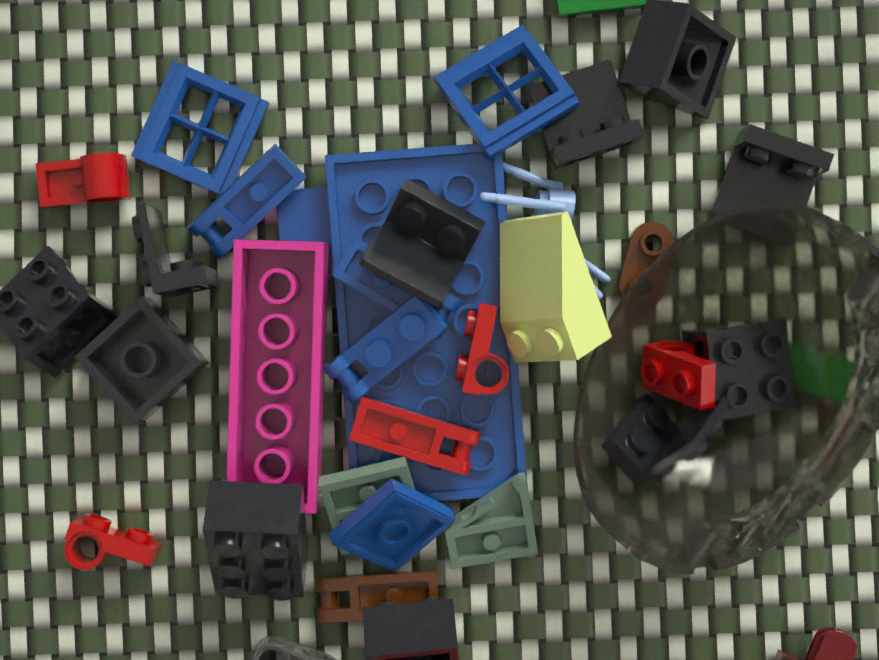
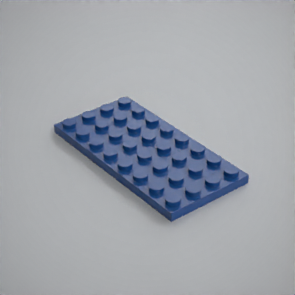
(359, 201)

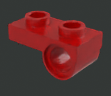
(83, 180)
(480, 328)
(678, 374)
(132, 545)

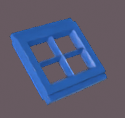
(165, 113)
(527, 121)

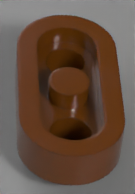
(638, 257)

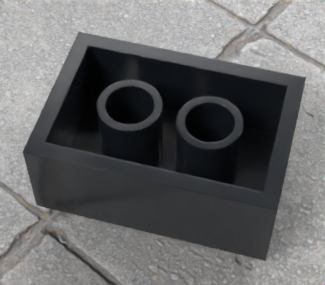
(256, 539)

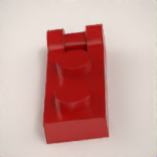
(413, 435)

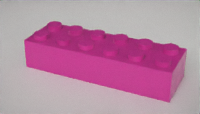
(278, 364)

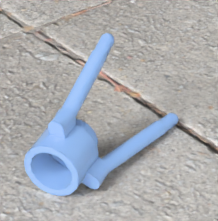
(552, 200)

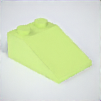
(547, 291)

